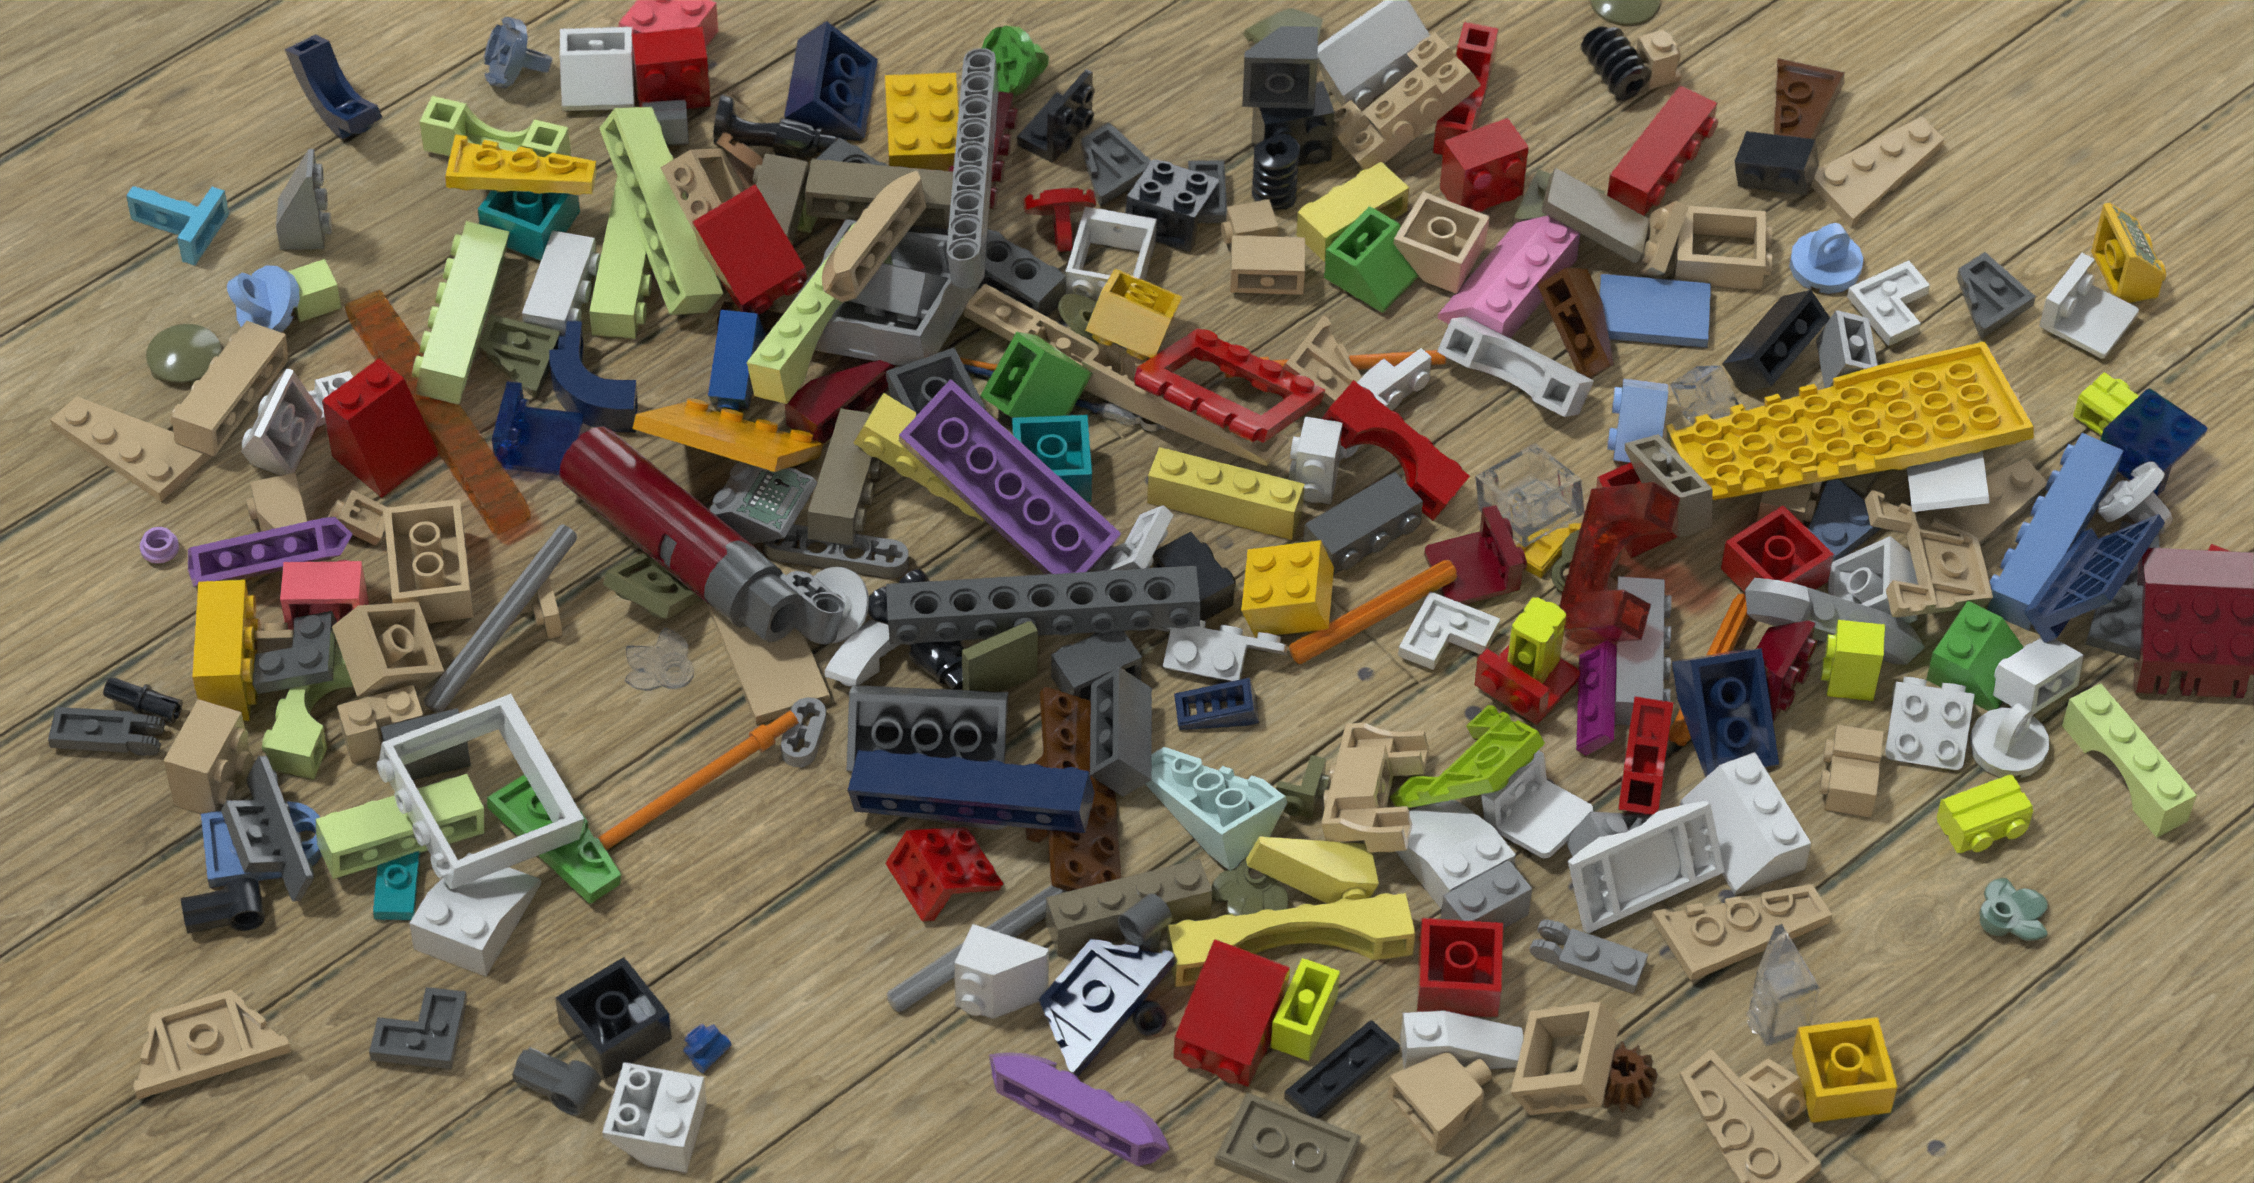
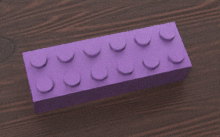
(1007, 484)

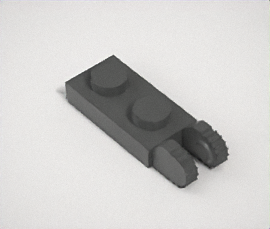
(105, 731)

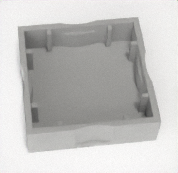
(884, 338)

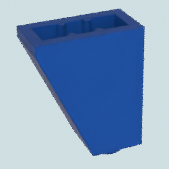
(736, 341)

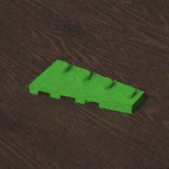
(580, 863)

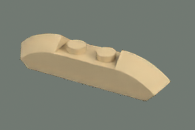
(873, 237)

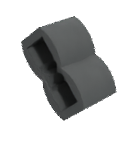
(673, 120)

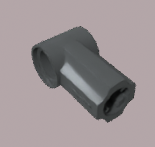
(1144, 923)
(565, 1084)

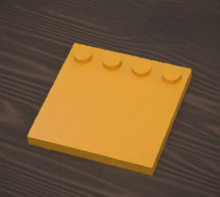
(729, 435)

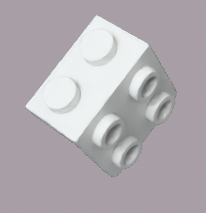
(1929, 724)
(1534, 810)

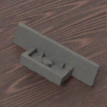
(265, 831)

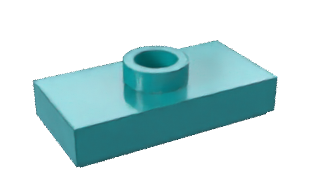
(397, 888)

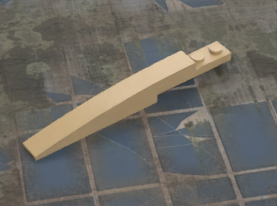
(1112, 374)

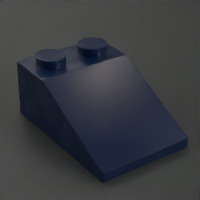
(1726, 707)

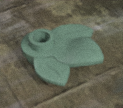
(2013, 911)

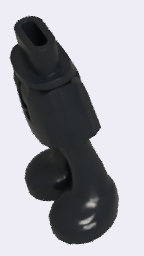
(786, 137)
(937, 659)

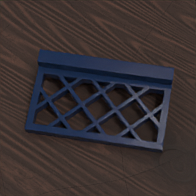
(2089, 575)

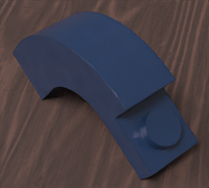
(328, 88)
(599, 399)

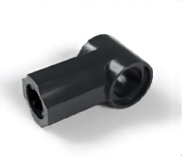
(235, 906)

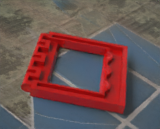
(1298, 391)

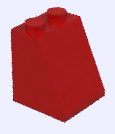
(749, 251)
(377, 428)
(1231, 1013)

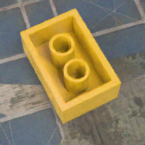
(922, 120)
(1133, 315)
(225, 645)

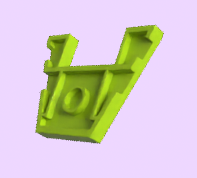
(1482, 768)

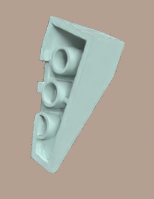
(1215, 805)

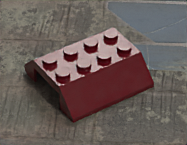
(2196, 621)

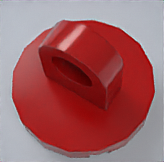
(1060, 204)

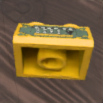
(2126, 256)

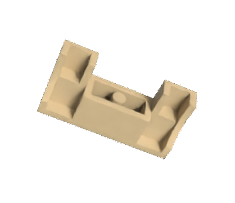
(1406, 108)
(1362, 786)

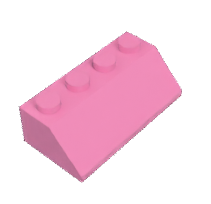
(1505, 284)

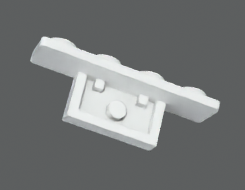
(1215, 652)

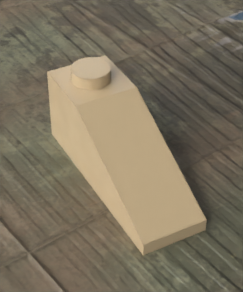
(276, 502)

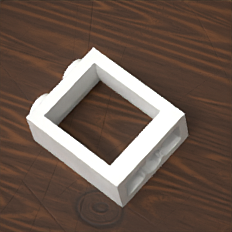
(1099, 227)

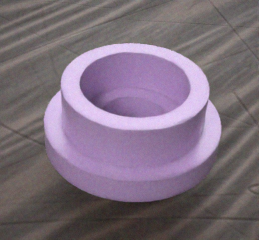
(156, 538)

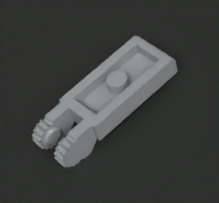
(1589, 956)

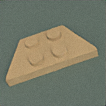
(204, 1041)

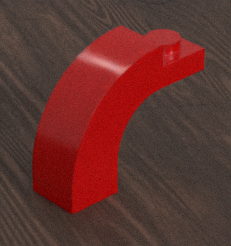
(1645, 756)

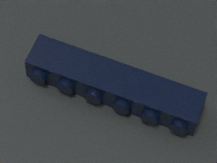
(971, 791)

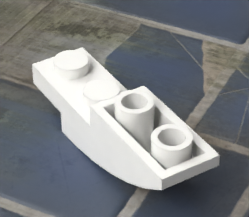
(1394, 383)

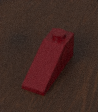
(819, 401)

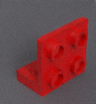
(938, 864)

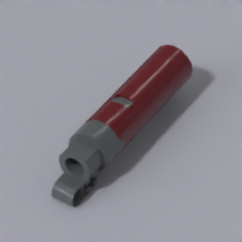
(696, 542)

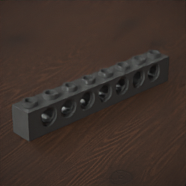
(1006, 265)
(1051, 601)

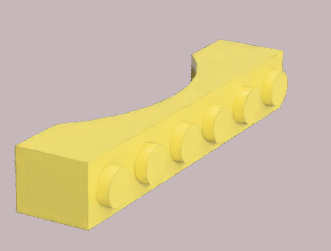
(1370, 926)

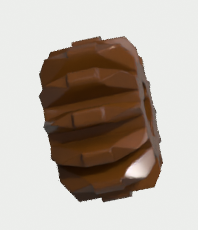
(1629, 1078)

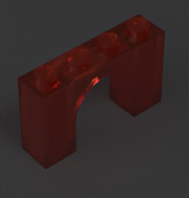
(1609, 523)

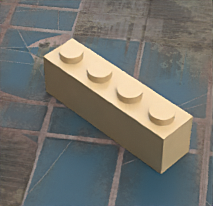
(229, 388)

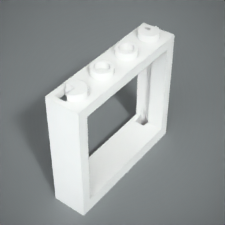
(499, 715)

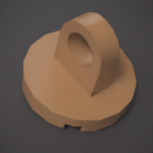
(741, 158)

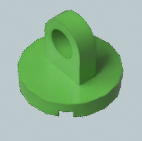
(1016, 58)

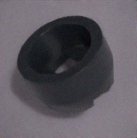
(1157, 1013)

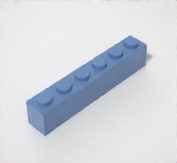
(2055, 525)

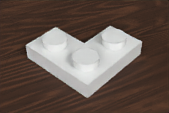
(1884, 301)
(1141, 543)
(1442, 622)

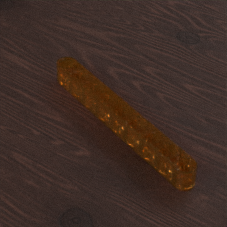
(448, 424)

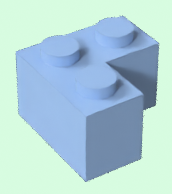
(1640, 414)

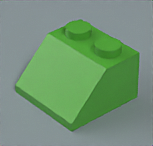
(1972, 653)

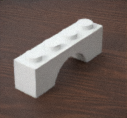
(1498, 355)

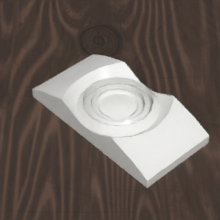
(1645, 864)

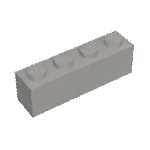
(1642, 662)

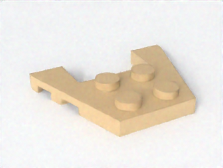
(1944, 559)

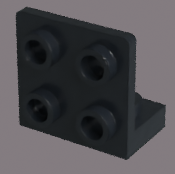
(1060, 120)
(1172, 198)

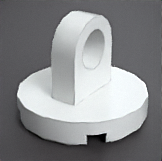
(2136, 497)
(2009, 742)

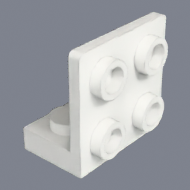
(2085, 312)

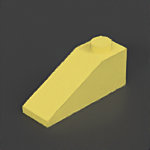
(1317, 867)

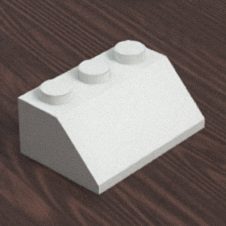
(1371, 52)
(1752, 824)

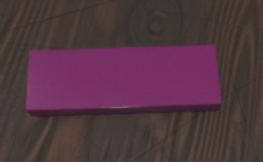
(1596, 698)

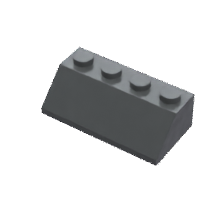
(927, 722)

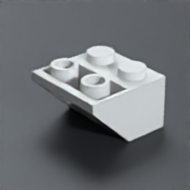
(596, 68)
(656, 1115)

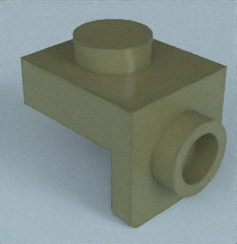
(1304, 798)

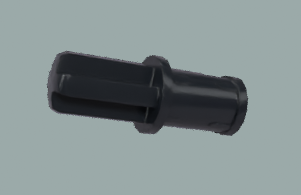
(143, 699)

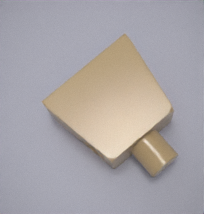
(1440, 1096)

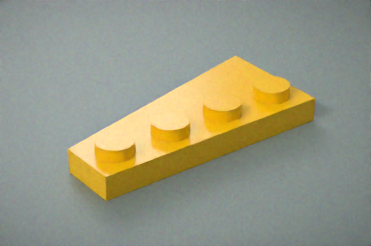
(504, 170)

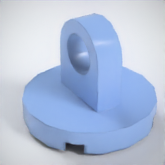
(1826, 260)
(265, 297)

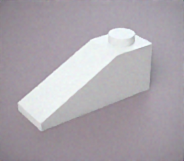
(1463, 1036)

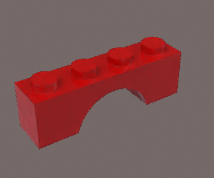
(1477, 52)
(1426, 468)

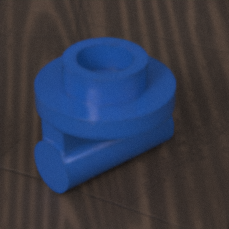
(705, 1046)

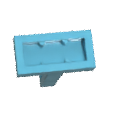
(192, 223)

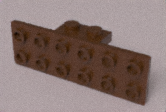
(1075, 857)

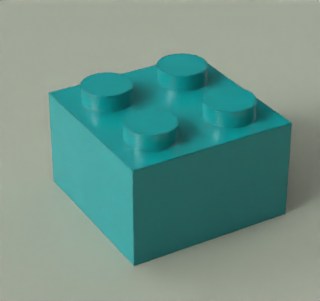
(529, 217)
(1061, 445)

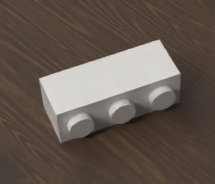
(562, 281)

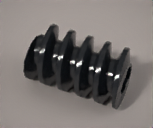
(1616, 61)
(1276, 171)

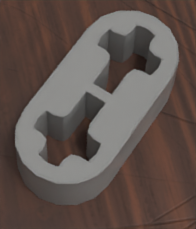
(811, 734)

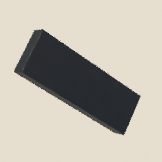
(1342, 1071)

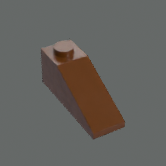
(1579, 319)

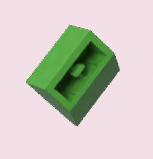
(1368, 261)
(1035, 379)

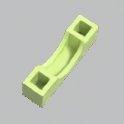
(447, 117)
(297, 740)
(2155, 787)

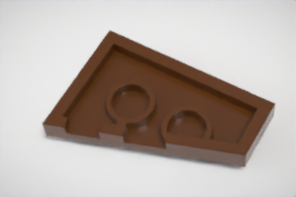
(1804, 98)

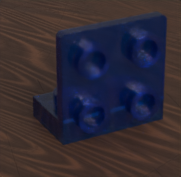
(2152, 432)
(531, 436)

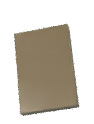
(1595, 215)
(1285, 1145)

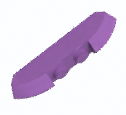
(267, 550)
(1078, 1107)

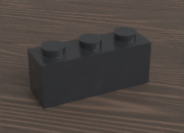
(1776, 341)

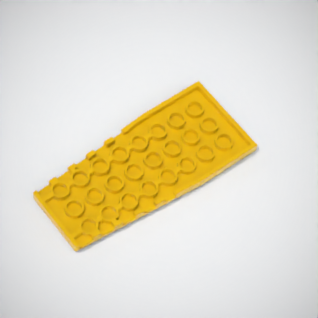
(1860, 425)

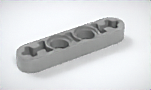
(835, 557)

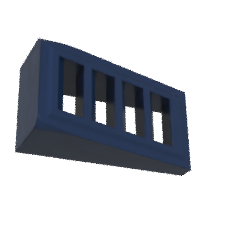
(1218, 718)

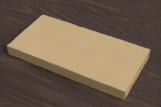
(772, 672)

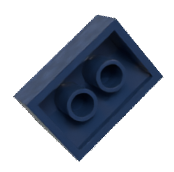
(831, 83)

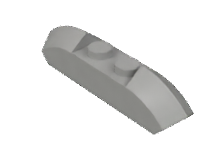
(1787, 603)

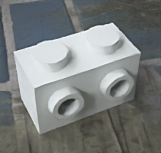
(1316, 458)
(2038, 674)

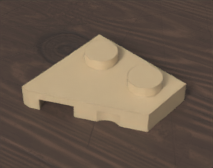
(1661, 238)
(1323, 362)

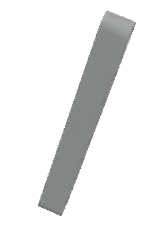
(973, 168)

